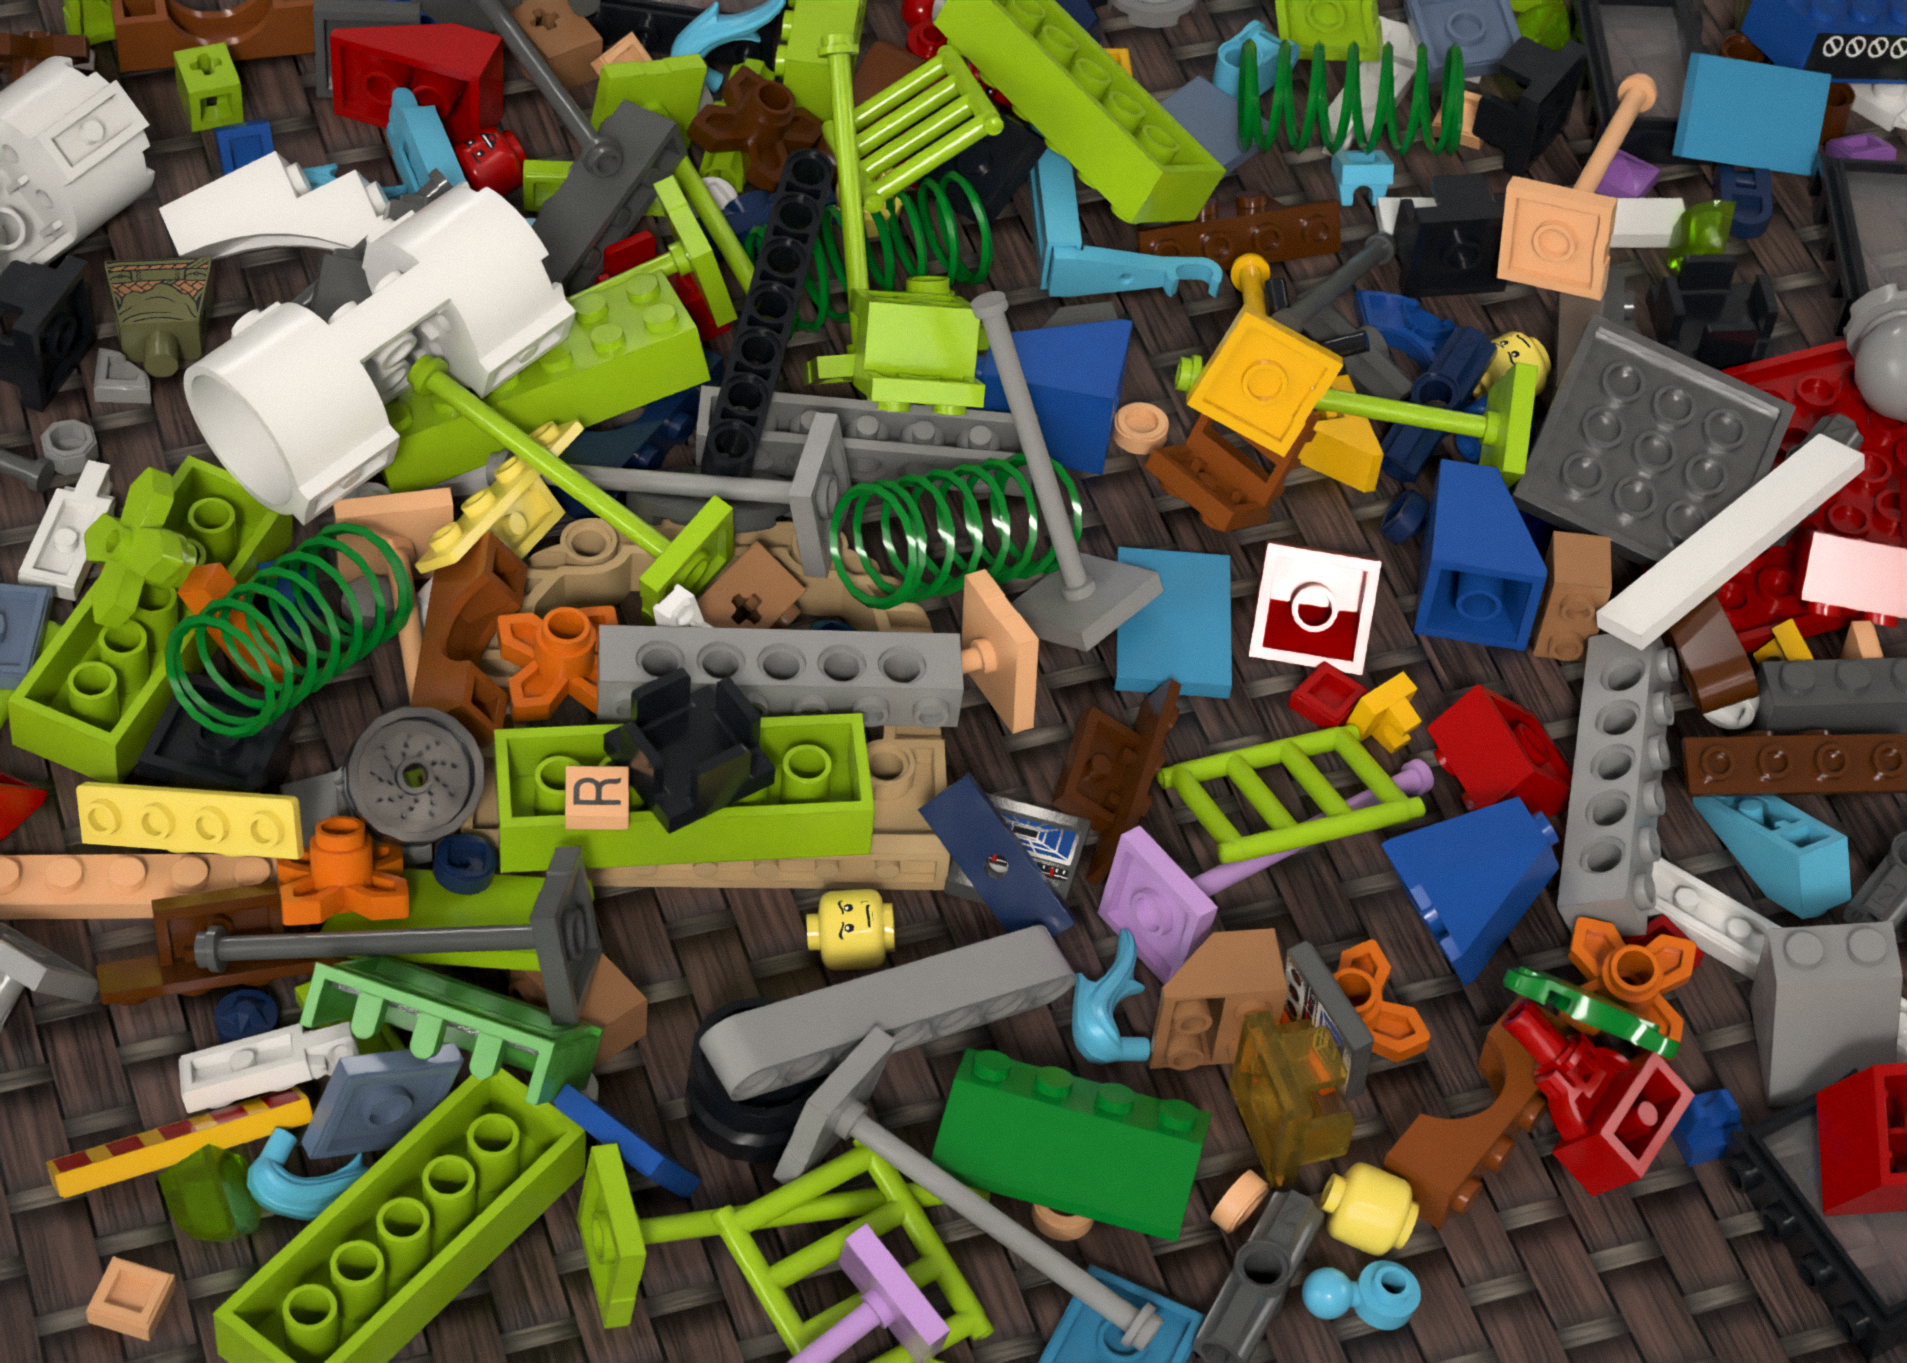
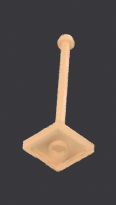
(1563, 234)
(406, 525)
(999, 651)

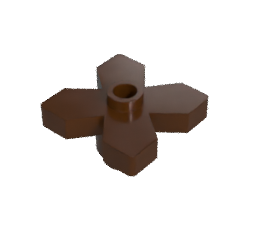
(25, 52)
(758, 123)

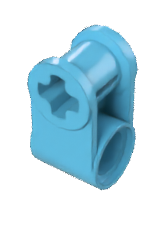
(1267, 45)

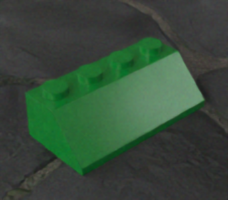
(1071, 1143)

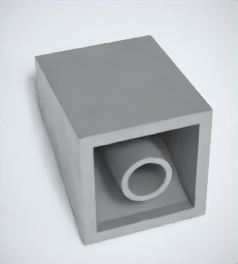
(1824, 1005)

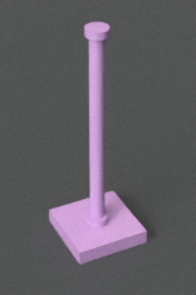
(1174, 913)
(887, 1300)

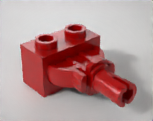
(1604, 1106)

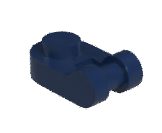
(1752, 197)

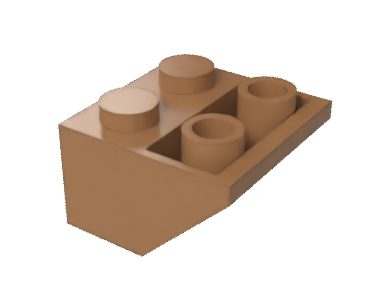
(1212, 993)

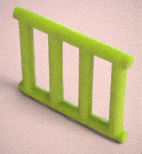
(972, 102)
(1285, 831)
(901, 1209)

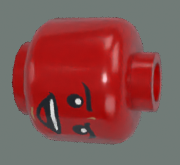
(491, 160)

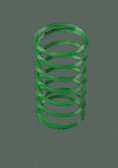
(1250, 114)
(948, 231)
(917, 537)
(360, 641)

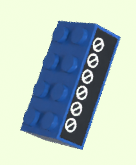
(1836, 37)

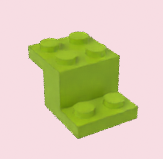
(916, 351)

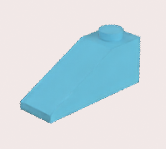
(1783, 851)

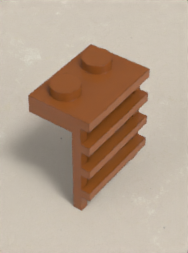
(1221, 479)

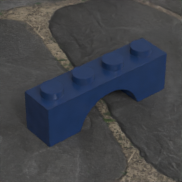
(640, 443)

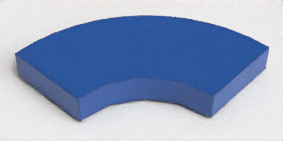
(1404, 324)

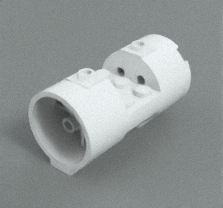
(65, 159)
(303, 400)

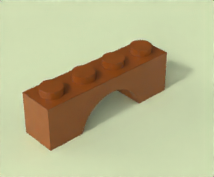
(153, 29)
(457, 629)
(1450, 1156)

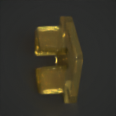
(1273, 1090)

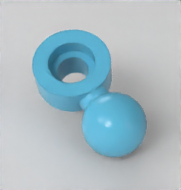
(1330, 1294)

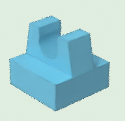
(1356, 169)

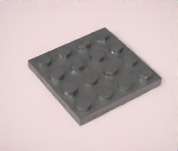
(1646, 444)

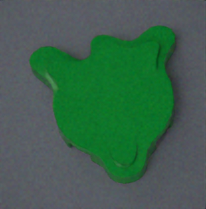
(1590, 1009)

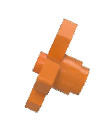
(554, 657)
(343, 875)
(1631, 974)
(1395, 1027)

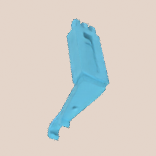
(421, 143)
(1094, 270)

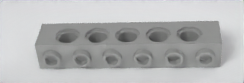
(877, 440)
(791, 671)
(1618, 784)

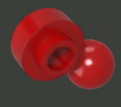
(923, 37)

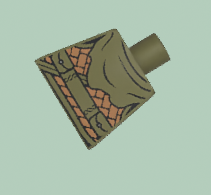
(161, 309)

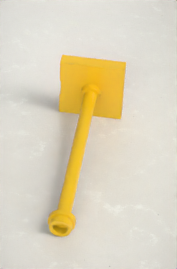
(1262, 372)

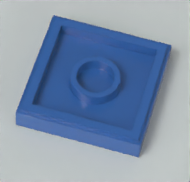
(632, 1145)

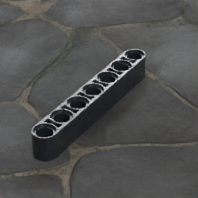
(772, 296)

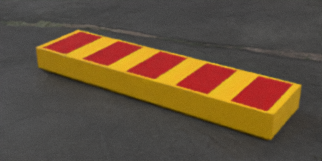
(178, 1140)

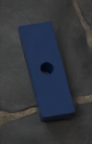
(976, 830)

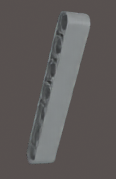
(909, 1002)

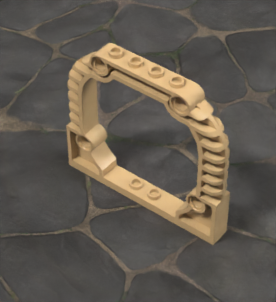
(906, 764)

